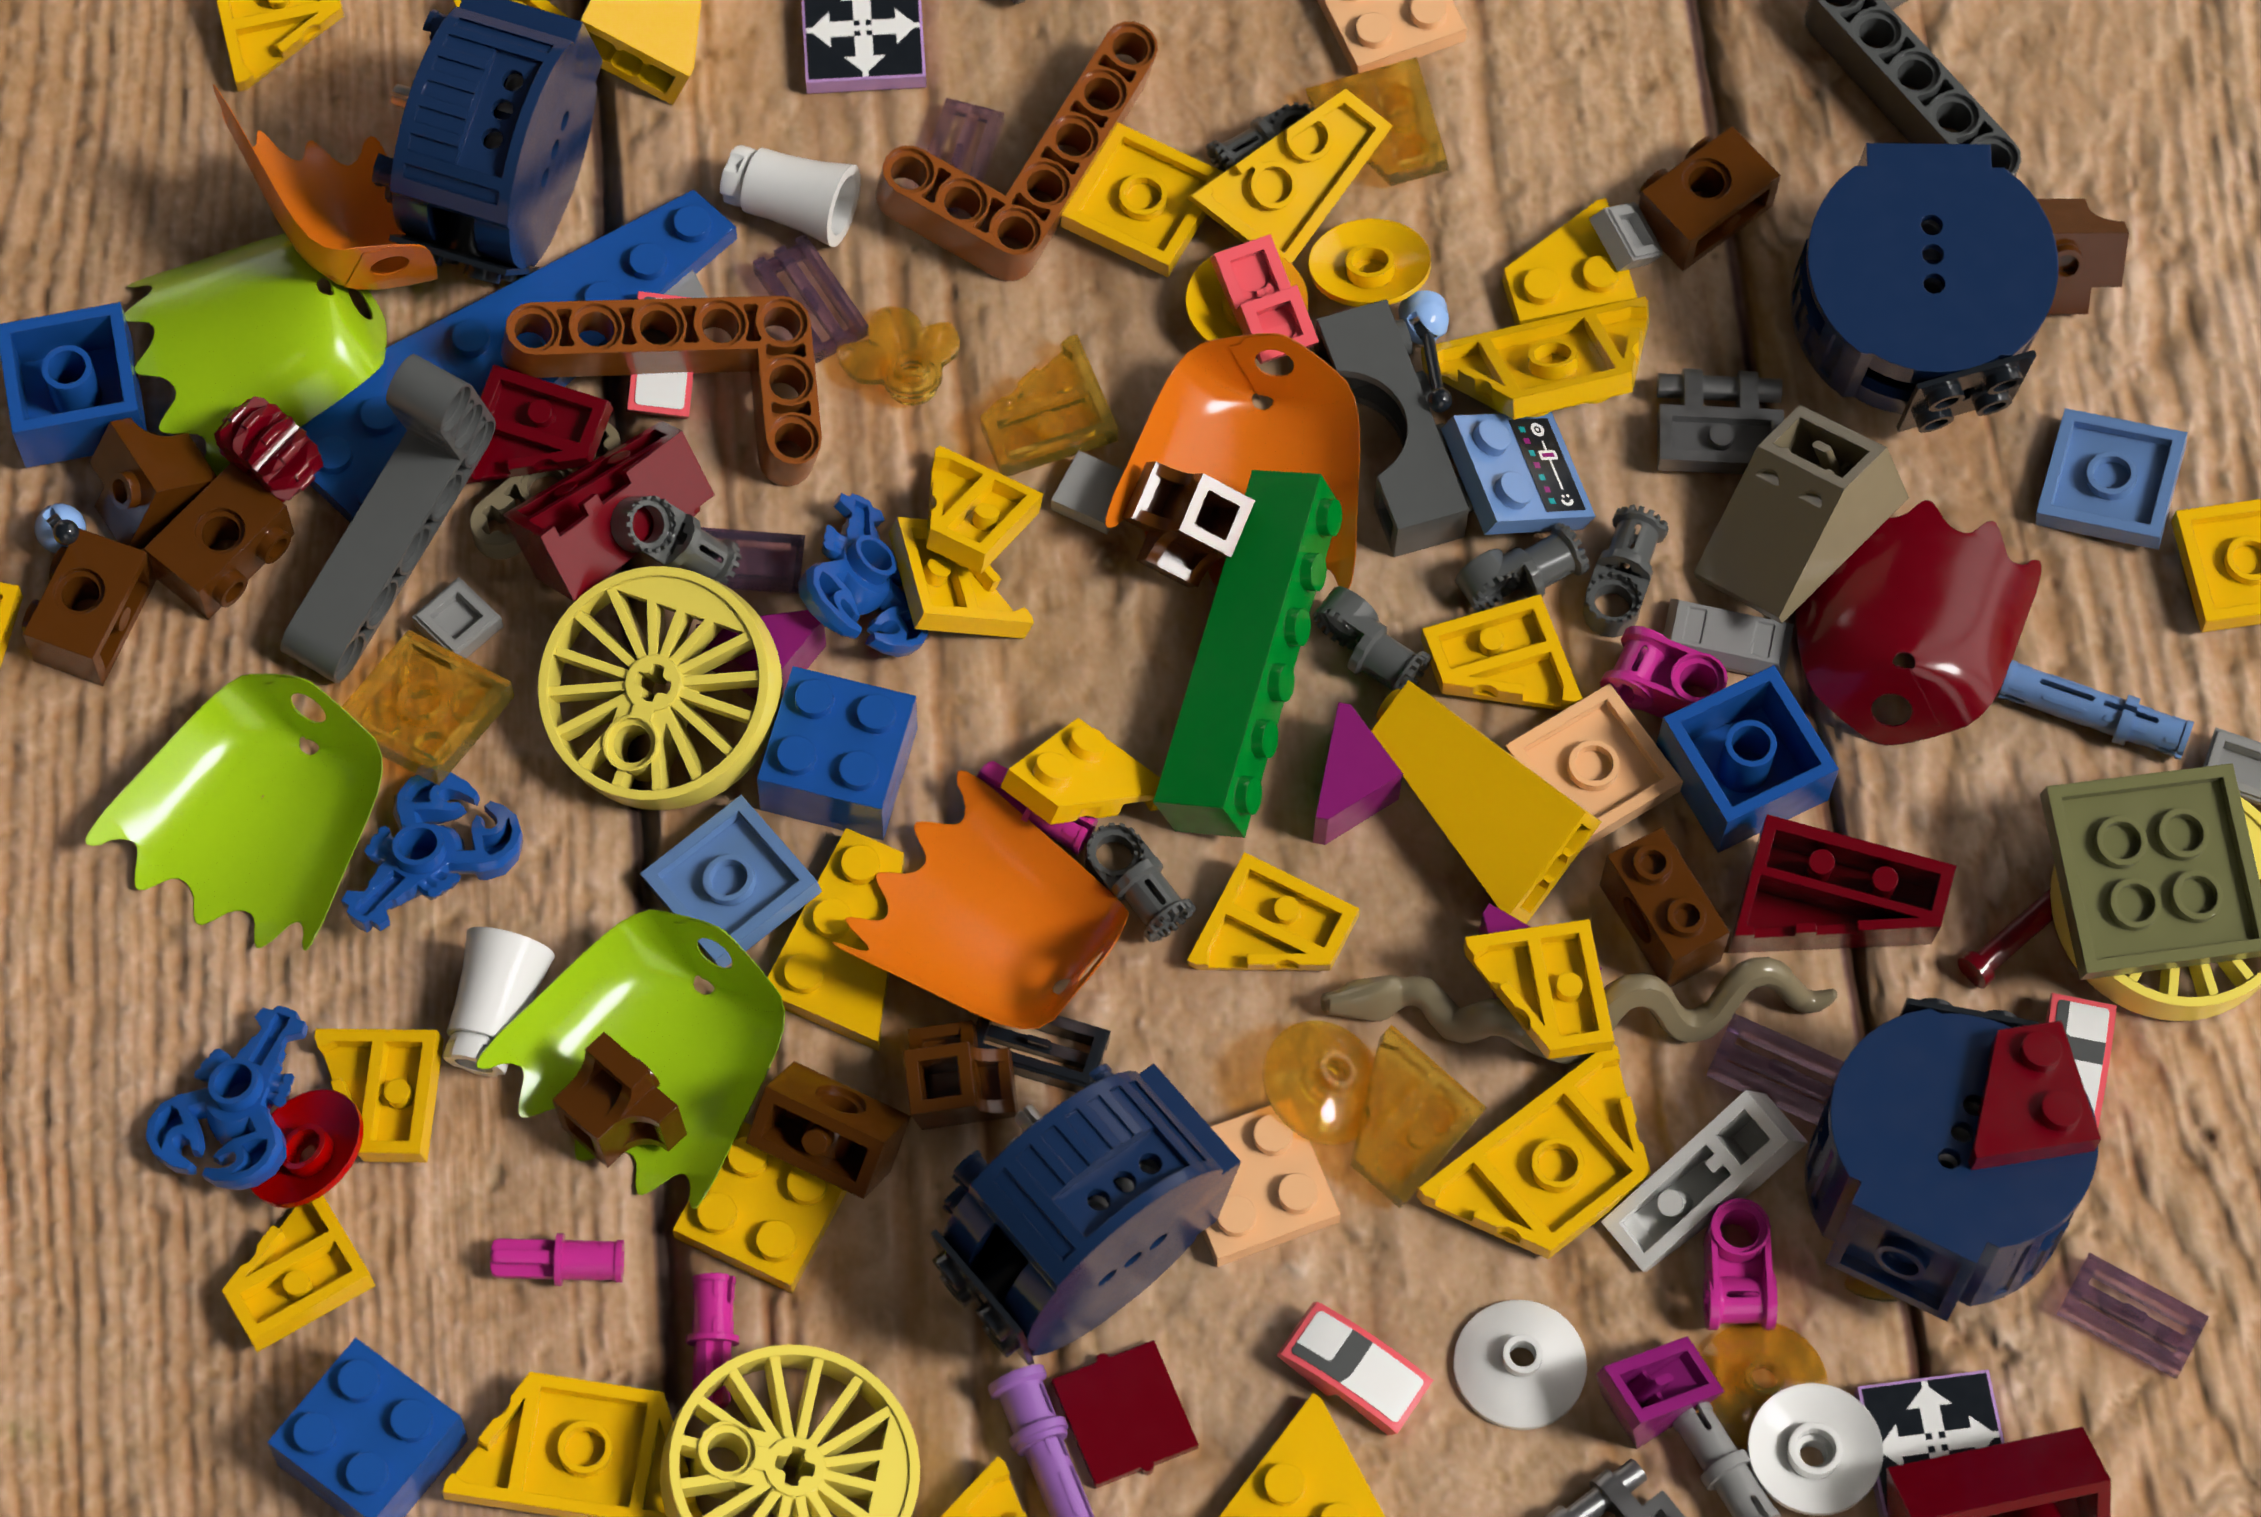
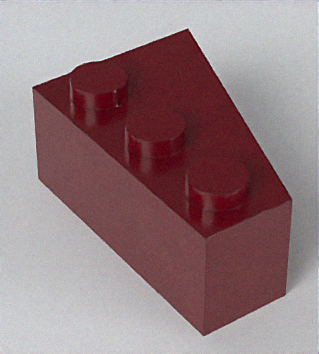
(569, 525)
(1836, 892)

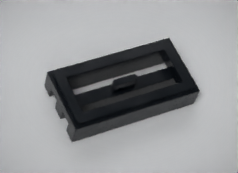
(1044, 1071)

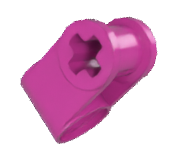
(1662, 673)
(1737, 1280)

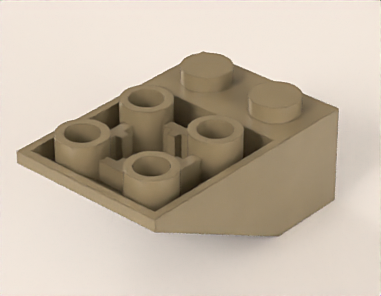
(1799, 513)

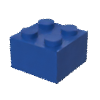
(68, 381)
(837, 752)
(1747, 757)
(368, 1437)

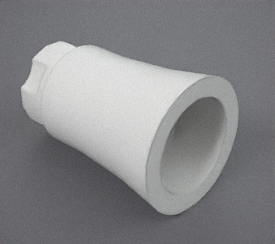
(793, 191)
(495, 986)

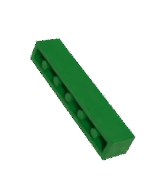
(1248, 656)

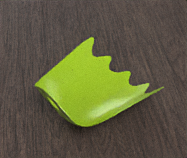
(252, 329)
(203, 814)
(642, 994)

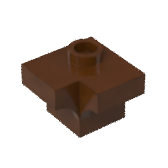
(2088, 252)
(146, 480)
(1187, 521)
(955, 1080)
(617, 1104)

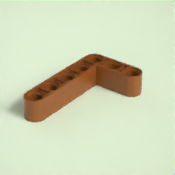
(1047, 169)
(688, 351)

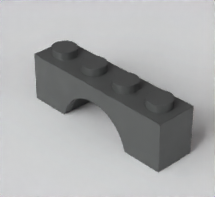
(1419, 493)

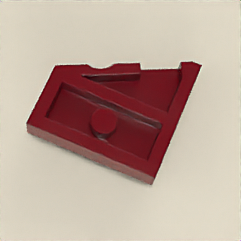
(538, 426)
(2032, 1100)

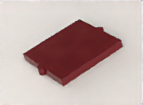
(1125, 1414)

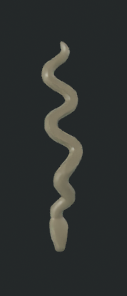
(1385, 995)

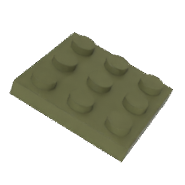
(2155, 870)

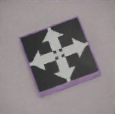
(863, 45)
(1931, 1419)

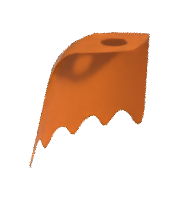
(334, 212)
(1212, 428)
(992, 915)

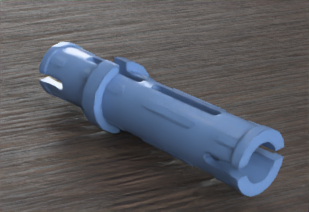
(2095, 709)

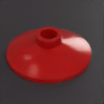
(321, 1145)

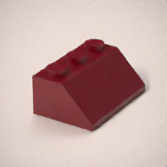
(2019, 1478)

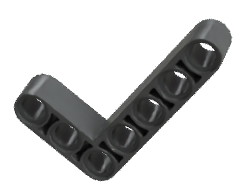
(1901, 62)
(396, 521)

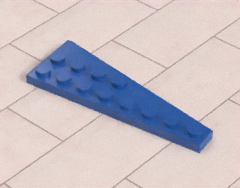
(643, 256)

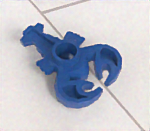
(860, 580)
(431, 856)
(236, 1108)

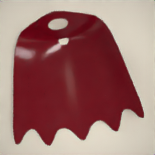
(1924, 594)

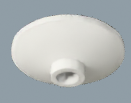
(1516, 1394)
(1820, 1419)

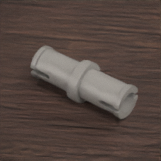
(1723, 1464)

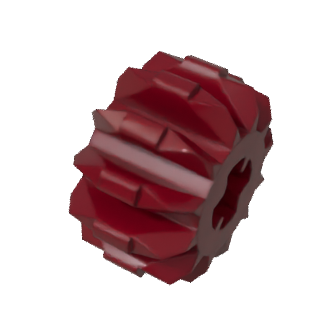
(269, 448)

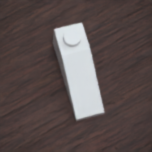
(1716, 1165)

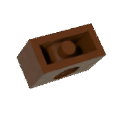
(1693, 225)
(226, 509)
(89, 639)
(1664, 907)
(828, 1129)

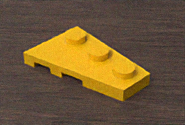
(1296, 175)
(821, 978)

